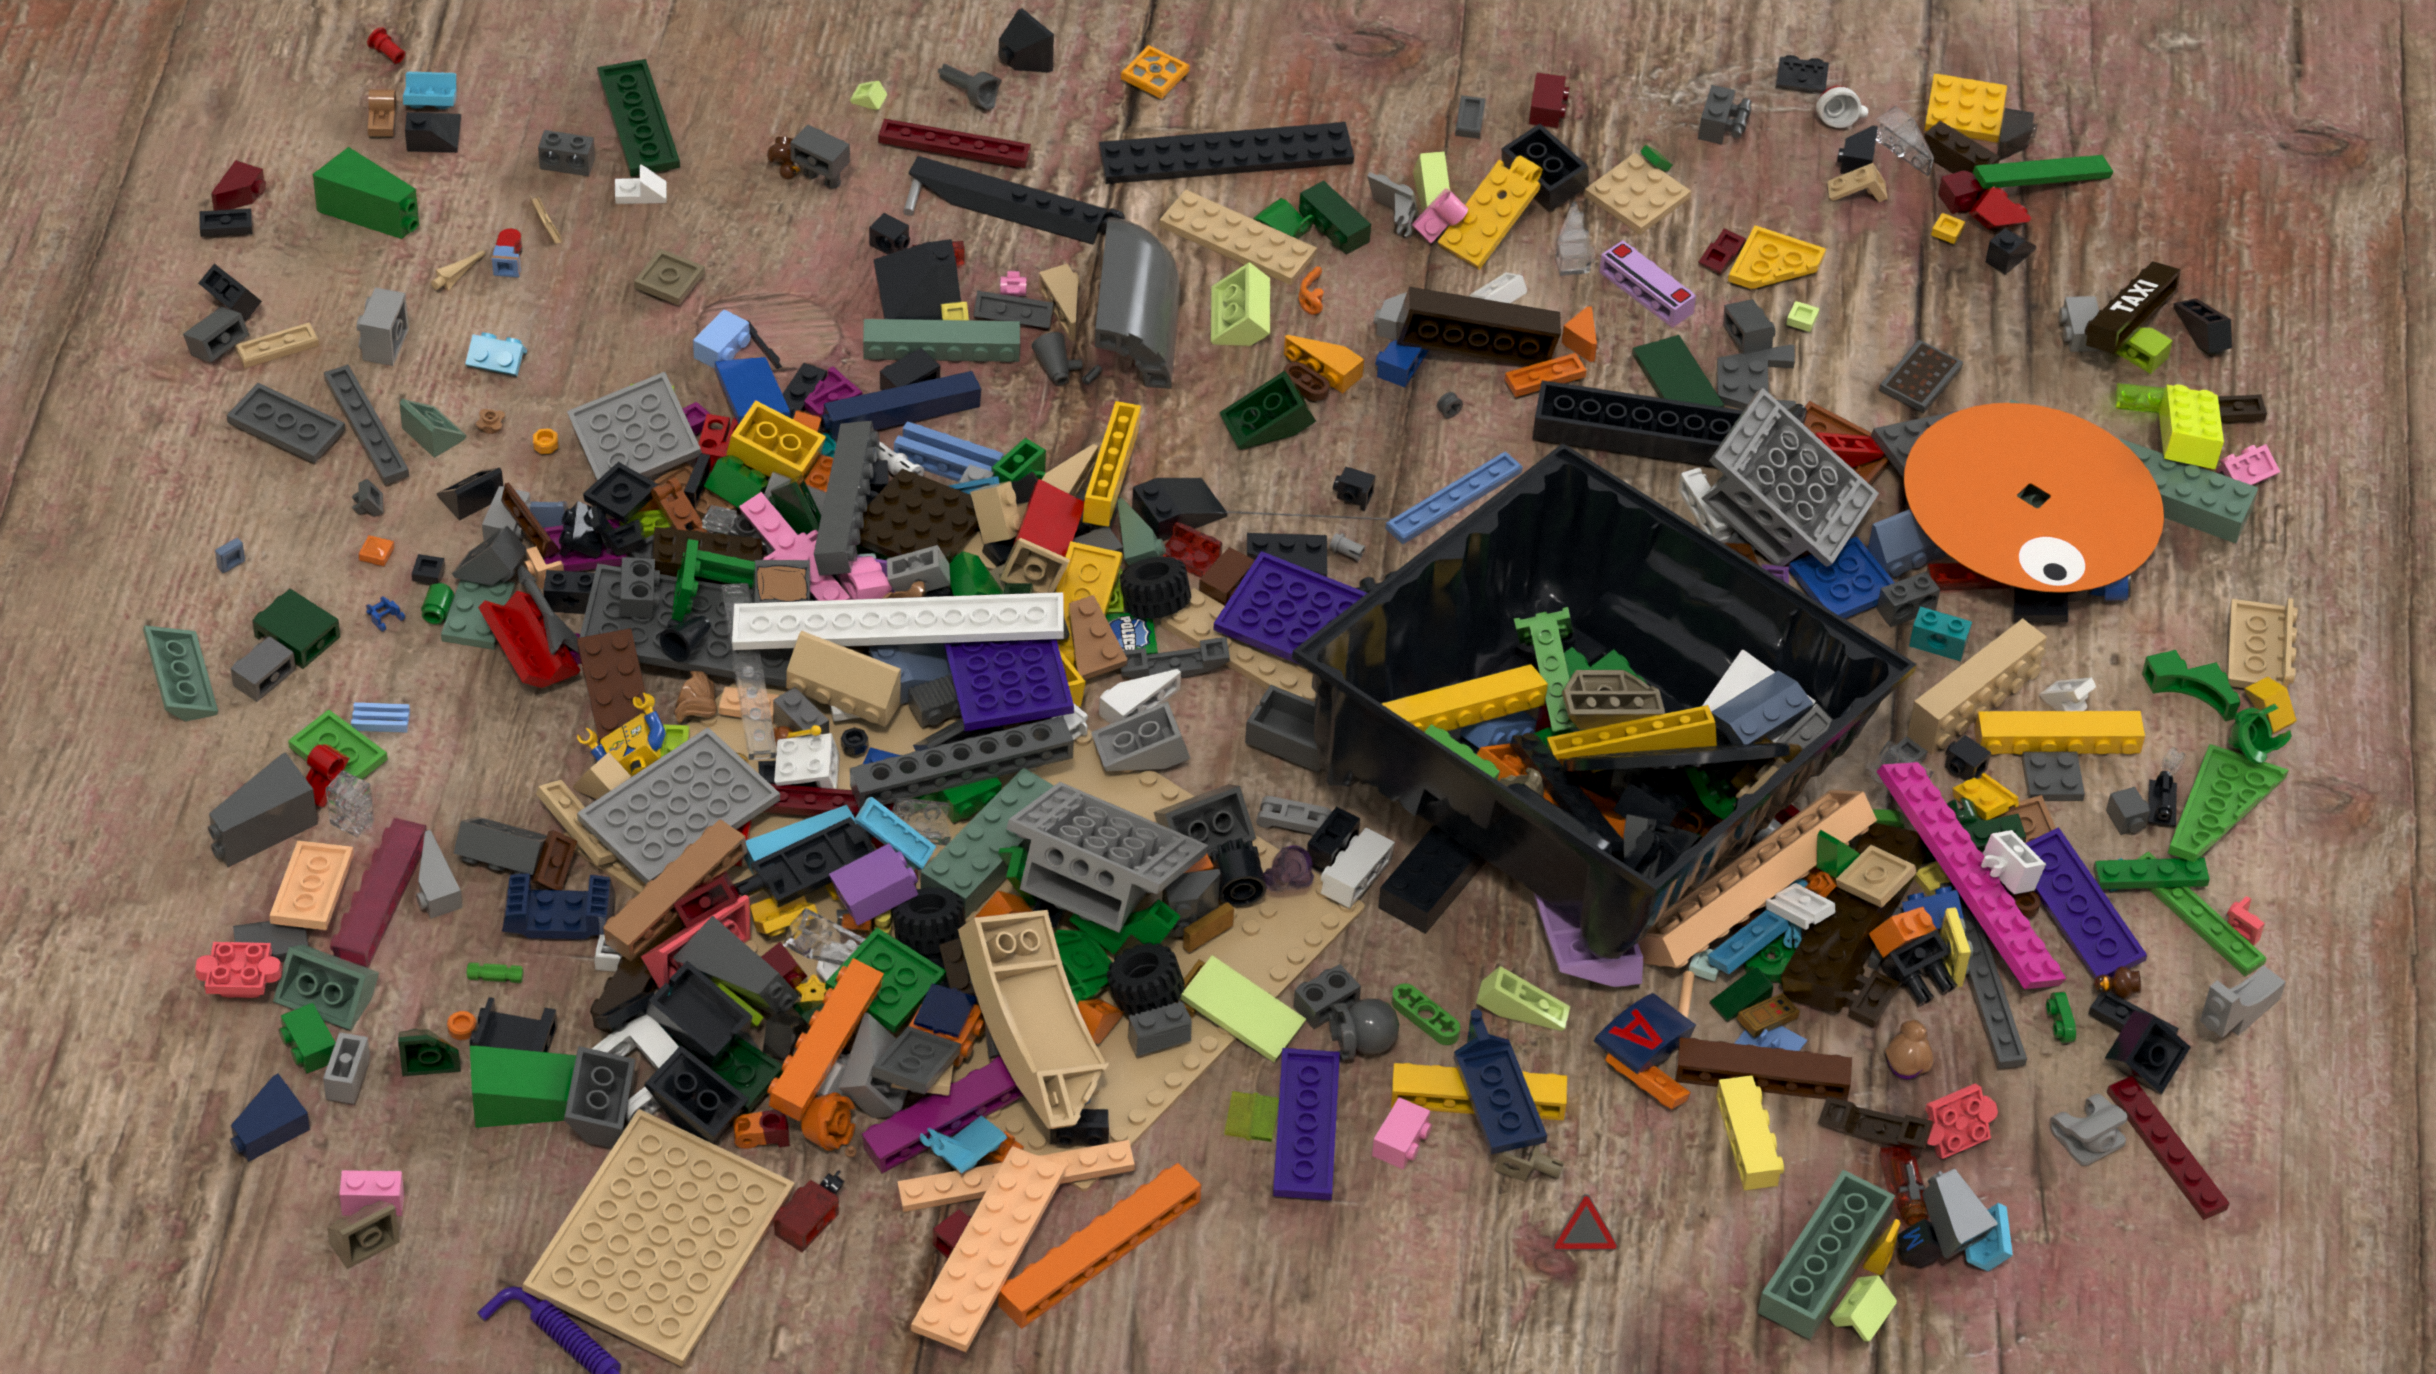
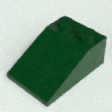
(1268, 413)

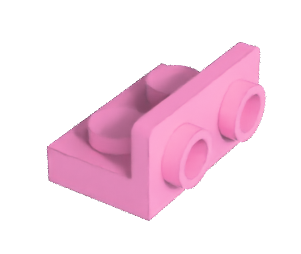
(2250, 467)

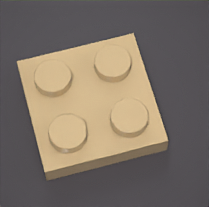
(1876, 876)

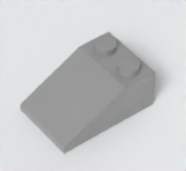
(1142, 741)

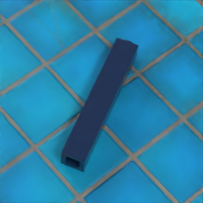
(904, 403)

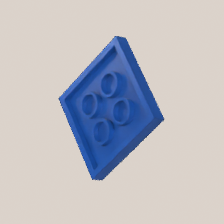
(1847, 584)

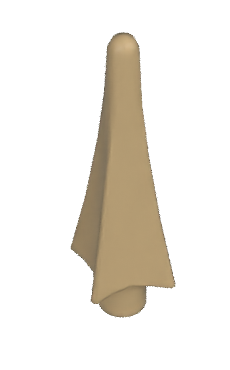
(450, 274)

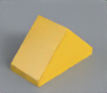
(2271, 692)

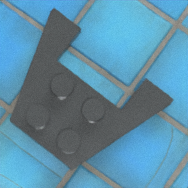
(1745, 374)

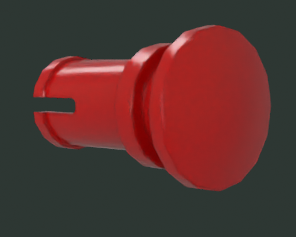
(383, 43)

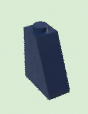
(269, 1120)

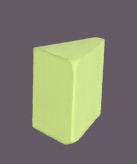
(869, 95)

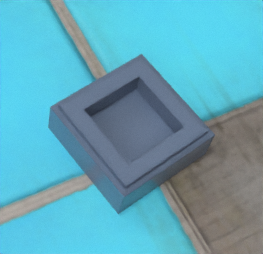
(230, 555)

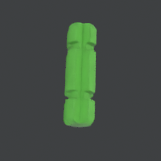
(494, 972)

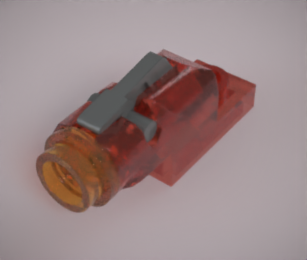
(1904, 1182)

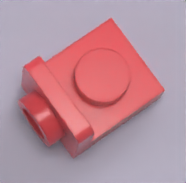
(2244, 922)

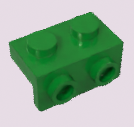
(1016, 858)

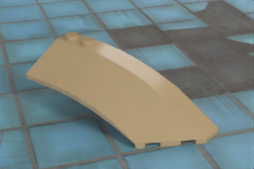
(1033, 1013)

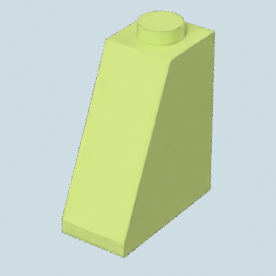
(1430, 177)

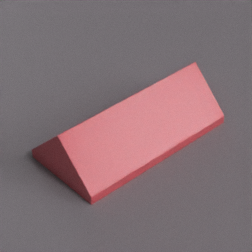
(660, 959)

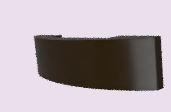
(1874, 1125)

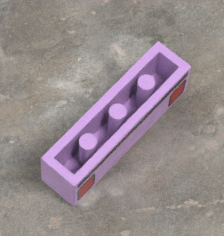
(1647, 283)

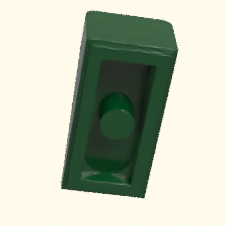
(1742, 994)

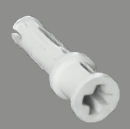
(897, 461)

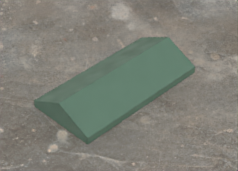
(180, 672)

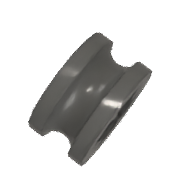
(1449, 405)

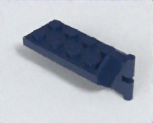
(1498, 1090)

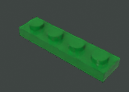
(2151, 873)

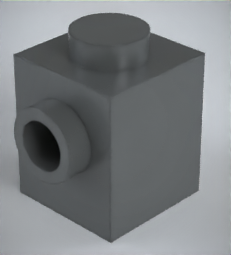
(2128, 810)

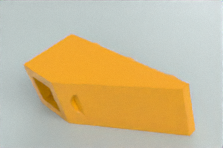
(1330, 360)

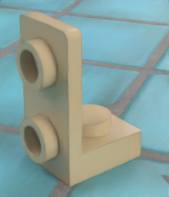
(1856, 180)

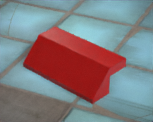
(524, 640)

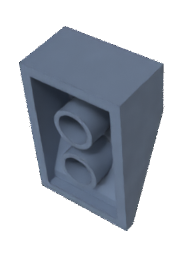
(917, 663)

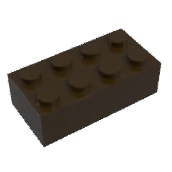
(670, 544)

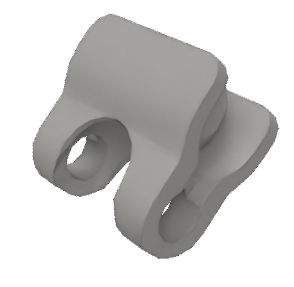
(2092, 1136)

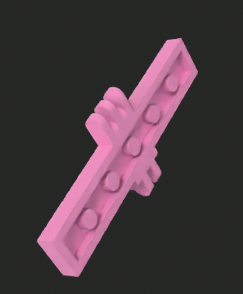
(790, 546)

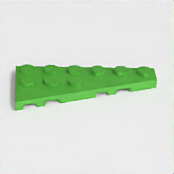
(2221, 796)

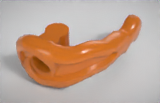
(1311, 301)

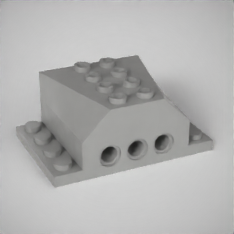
(1786, 486)
(1097, 855)

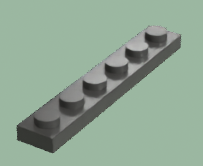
(366, 424)

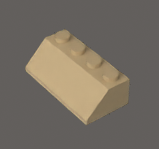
(844, 679)

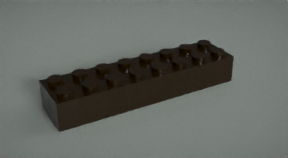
(1840, 944)

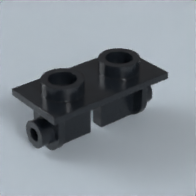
(2162, 800)

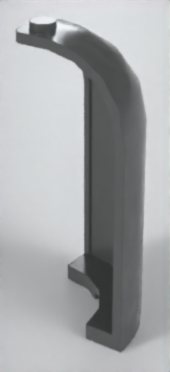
(1139, 301)

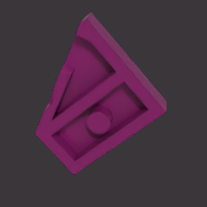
(833, 388)

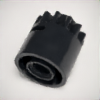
(1240, 873)

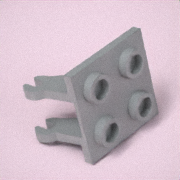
(1396, 197)

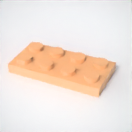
(311, 885)

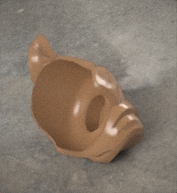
(696, 697)

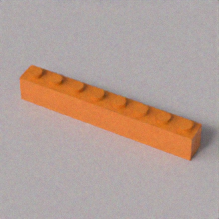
(1099, 1245)

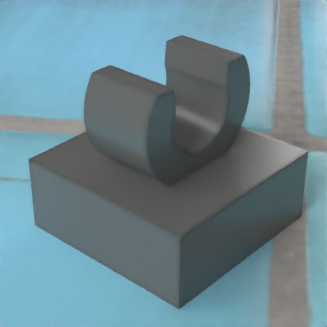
(368, 499)

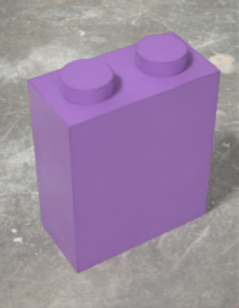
(874, 883)

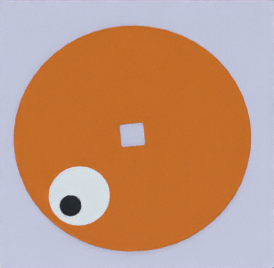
(2085, 536)

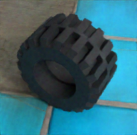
(1155, 587)
(929, 919)
(1145, 978)

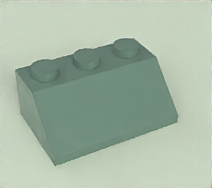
(331, 983)

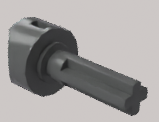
(981, 88)

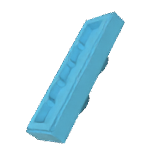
(893, 830)

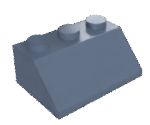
(1902, 544)
(1763, 710)

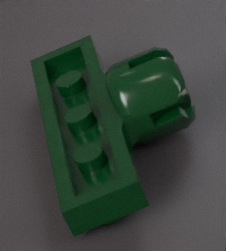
(1980, 829)

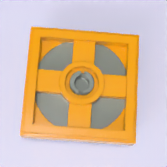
(1155, 72)

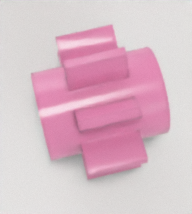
(1013, 284)

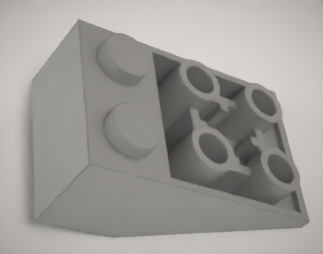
(868, 1092)

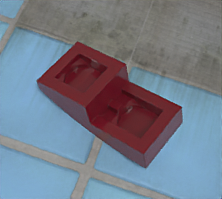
(1722, 252)

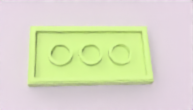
(1242, 1008)

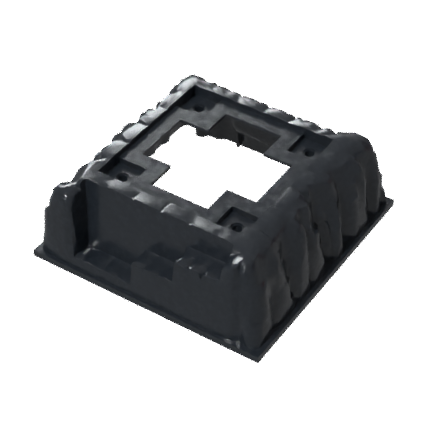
(1631, 585)

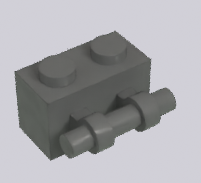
(1717, 115)

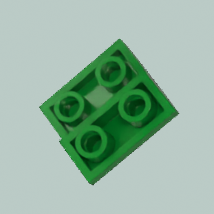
(1712, 791)

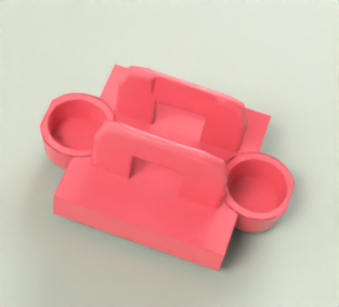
(238, 969)
(1959, 1121)

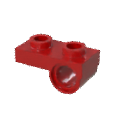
(325, 766)

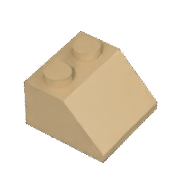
(1034, 565)

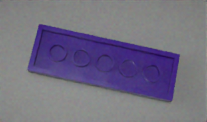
(2083, 908)
(1306, 1124)

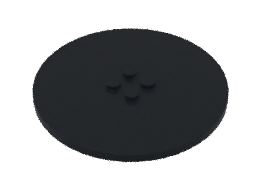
(1676, 757)

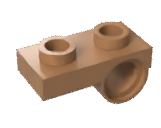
(381, 112)

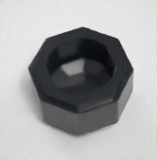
(854, 741)

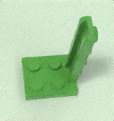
(1546, 634)

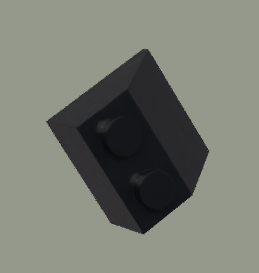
(2148, 1051)

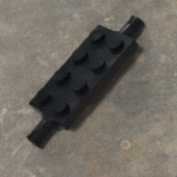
(807, 863)

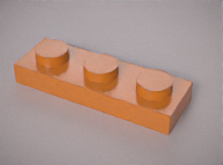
(1559, 370)
(1654, 1082)

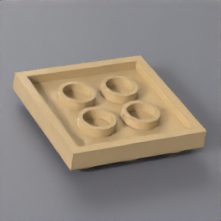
(1637, 193)

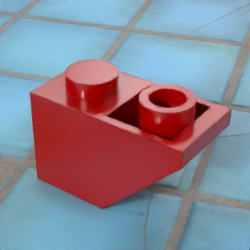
(1997, 211)

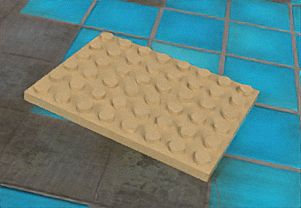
(659, 1237)

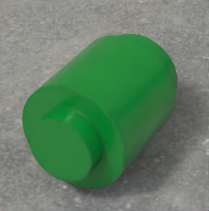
(437, 603)

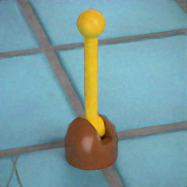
(785, 732)

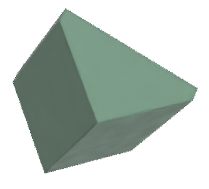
(429, 427)

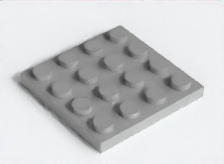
(636, 427)

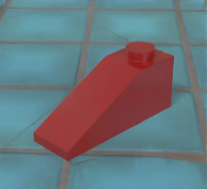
(1852, 448)

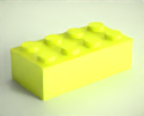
(2191, 426)

